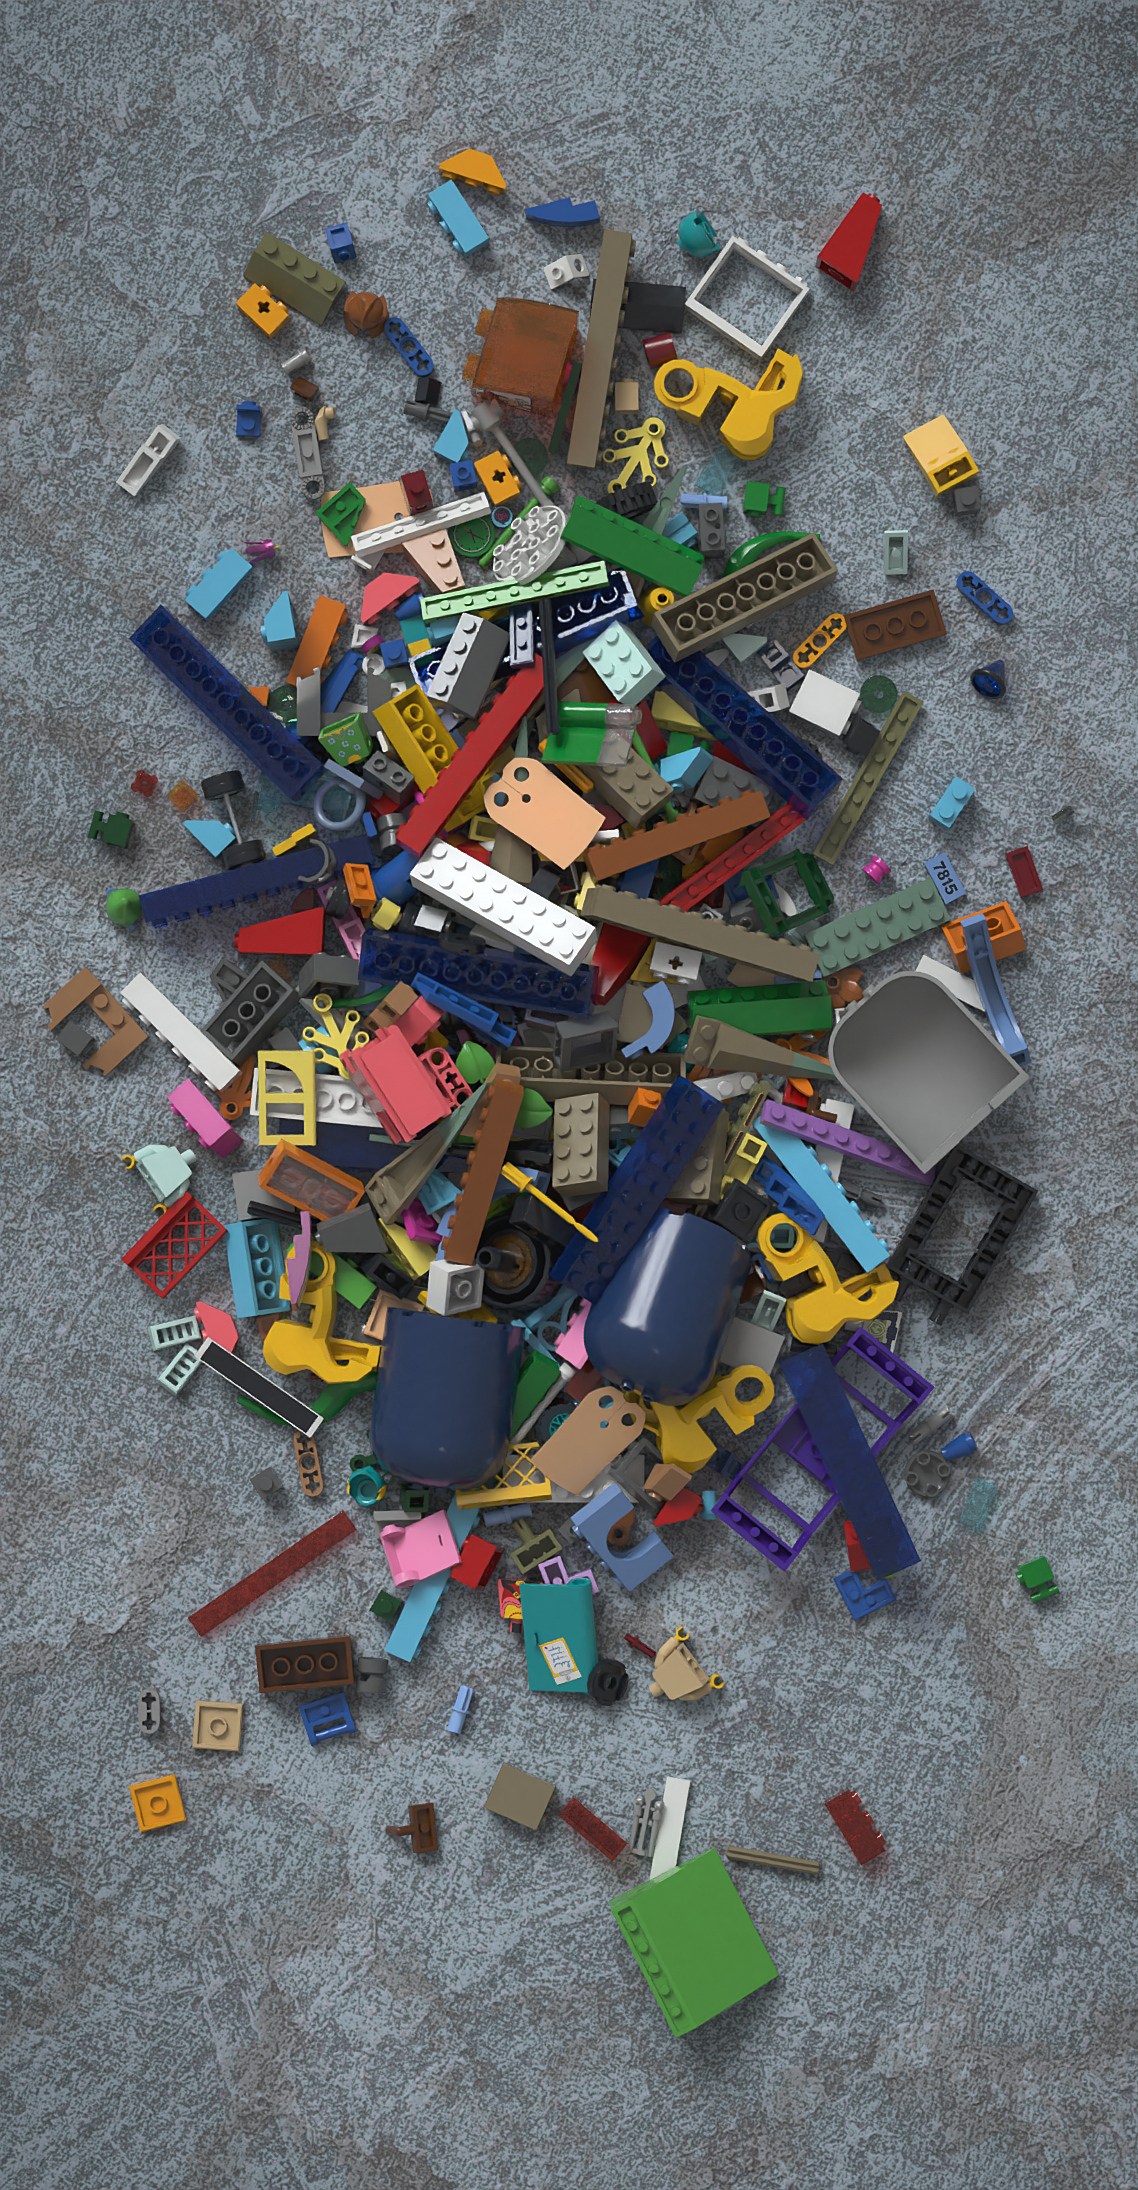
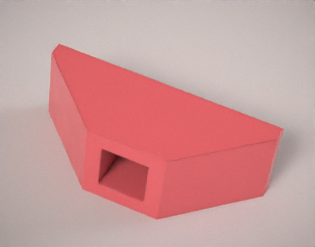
(385, 594)
(218, 1325)

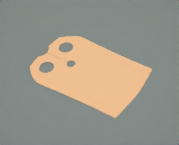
(379, 509)
(552, 821)
(582, 1447)

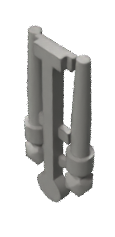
(650, 1795)

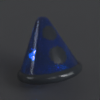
(990, 680)

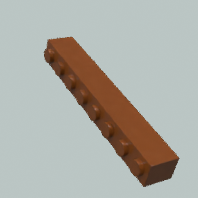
(676, 836)
(483, 1171)

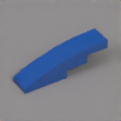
(789, 1194)

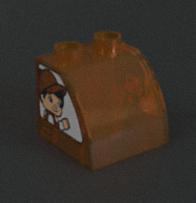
(523, 354)

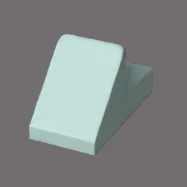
(895, 552)

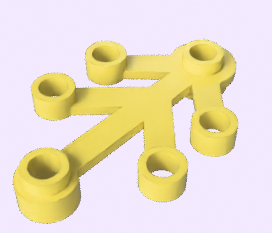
(638, 452)
(335, 1041)

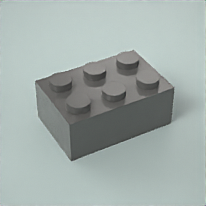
(725, 781)

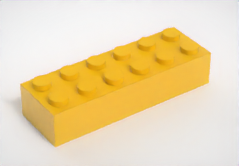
(424, 745)

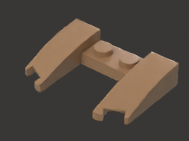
(127, 1032)

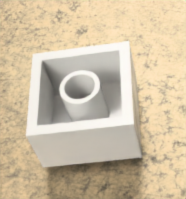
(454, 1287)

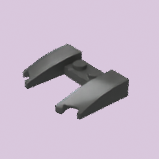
(311, 721)

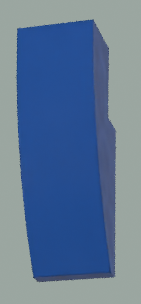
(563, 214)

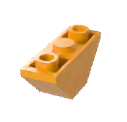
(474, 169)

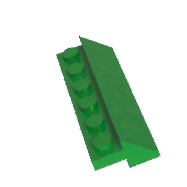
(632, 547)
(766, 1007)

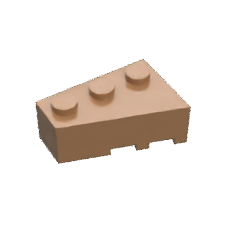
(502, 1072)

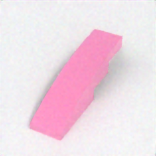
(349, 929)

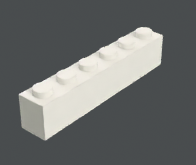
(185, 1037)
(832, 1158)

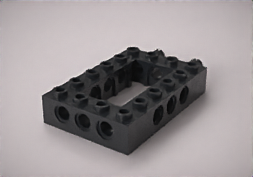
(965, 1291)

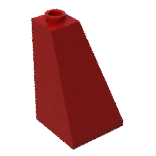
(848, 246)
(290, 935)
(618, 956)

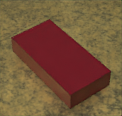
(1023, 871)

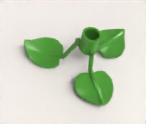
(476, 1064)

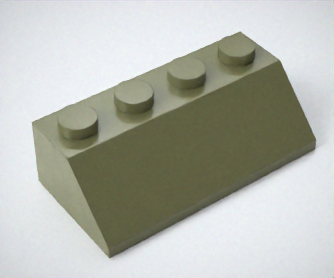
(294, 278)

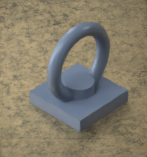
(352, 784)

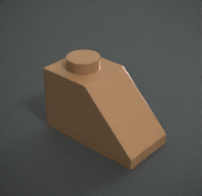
(665, 1482)

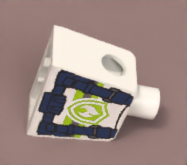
(882, 1328)

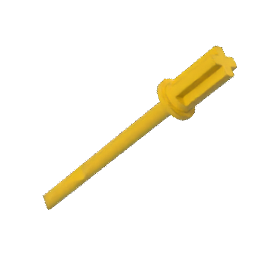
(524, 1182)

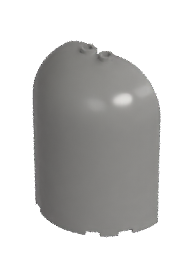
(921, 1064)

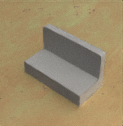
(398, 1517)

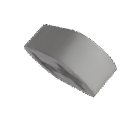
(143, 1710)

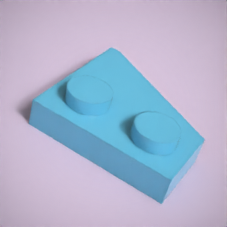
(437, 1192)

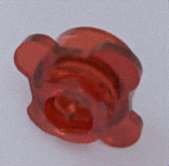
(141, 777)

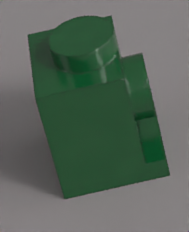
(410, 1495)

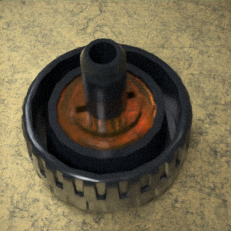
(515, 1268)

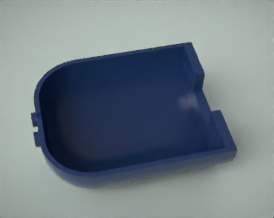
(669, 1309)
(444, 1399)

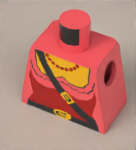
(511, 1602)

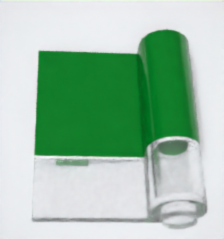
(593, 734)

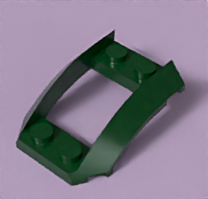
(765, 902)

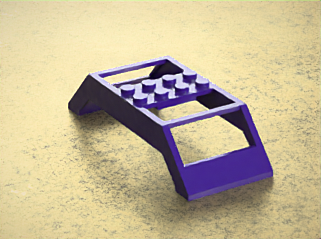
(794, 1439)

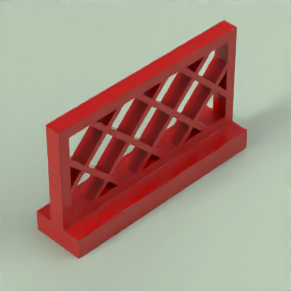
(158, 1233)

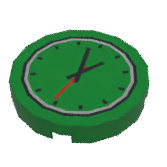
(472, 537)

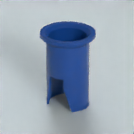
(394, 880)

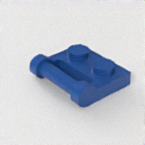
(326, 1710)

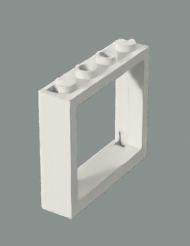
(761, 260)

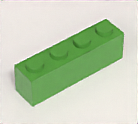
(348, 1280)

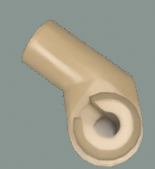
(321, 421)

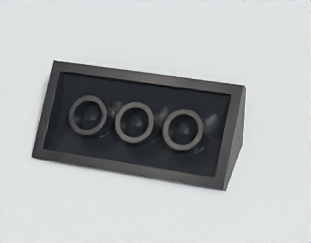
(652, 307)

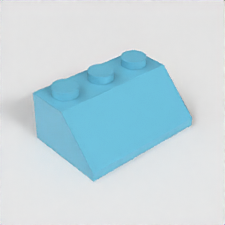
(280, 625)

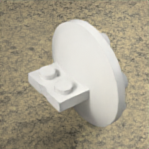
(534, 547)

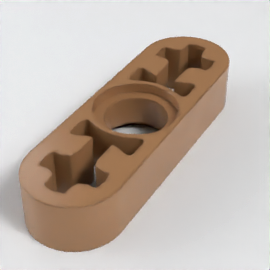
(305, 1481)

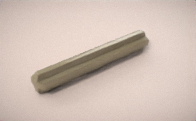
(773, 1860)

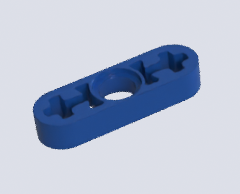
(393, 337)
(984, 588)

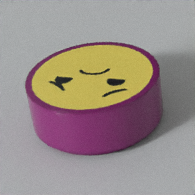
(372, 645)

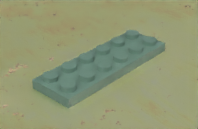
(877, 927)

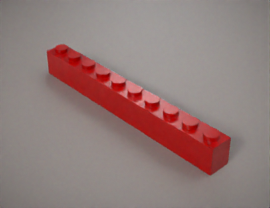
(472, 760)

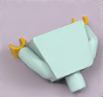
(164, 1171)

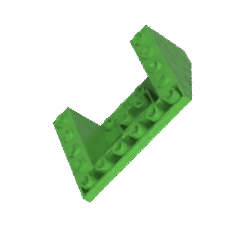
(693, 1941)

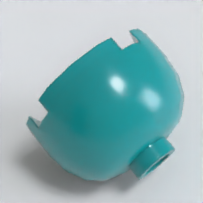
(697, 235)

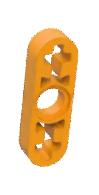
(827, 624)

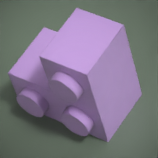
(555, 1573)

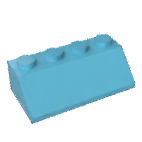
(255, 1267)

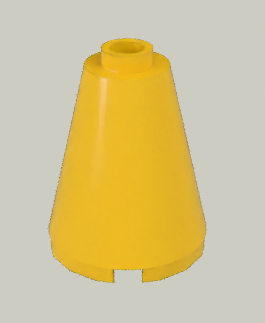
(650, 601)

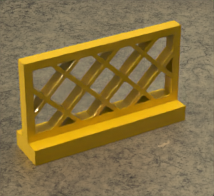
(509, 1494)

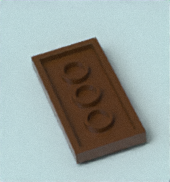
(895, 625)

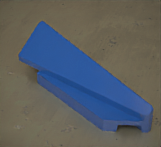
(336, 685)
(466, 1010)

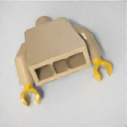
(679, 1672)

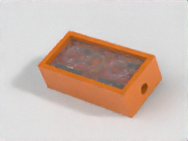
(309, 1182)

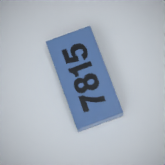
(945, 878)

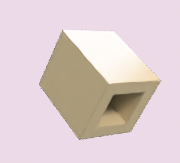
(626, 397)

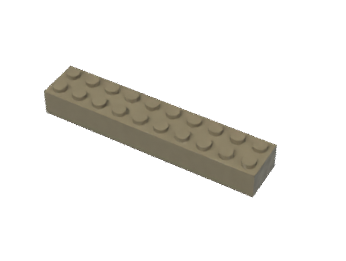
(599, 350)
(698, 934)

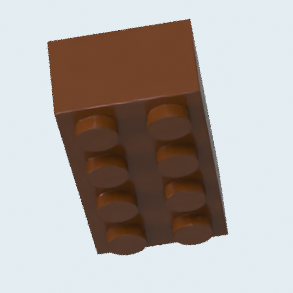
(305, 1663)

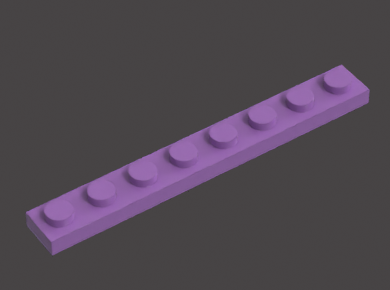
(843, 1141)

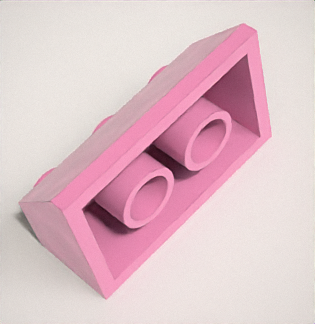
(571, 1343)

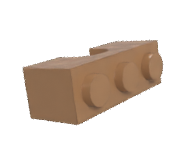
(391, 1007)

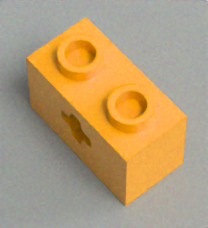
(270, 322)
(498, 492)

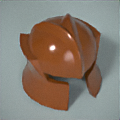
(365, 312)

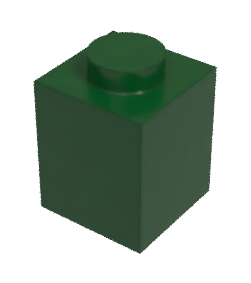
(385, 1605)

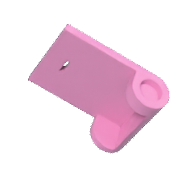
(418, 1551)

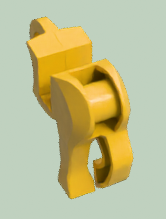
(751, 420)
(823, 1309)
(302, 1346)
(677, 1427)

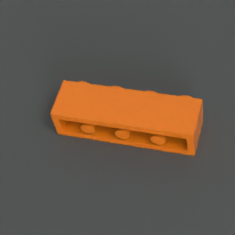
(318, 639)

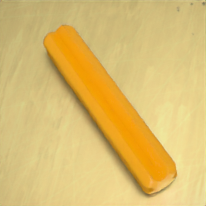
(573, 773)

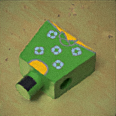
(348, 741)

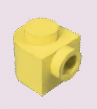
(385, 914)

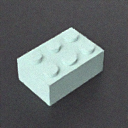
(623, 664)

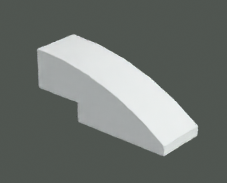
(148, 459)

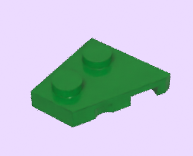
(342, 513)

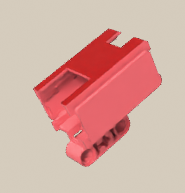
(403, 1086)

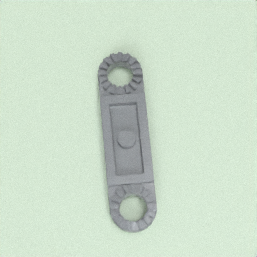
(307, 453)

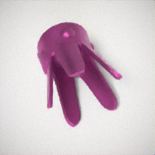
(265, 546)

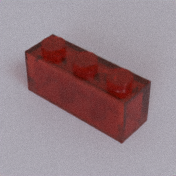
(855, 1825)
(592, 1828)

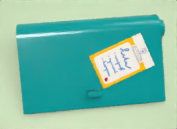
(565, 1633)

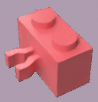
(418, 1020)

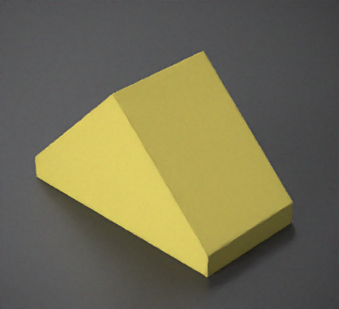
(483, 829)

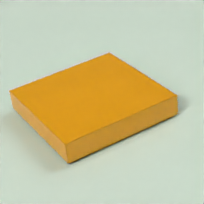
(157, 1803)

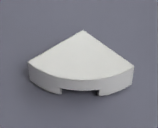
(362, 634)

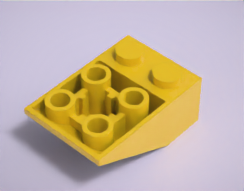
(941, 455)

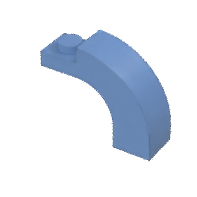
(662, 1009)

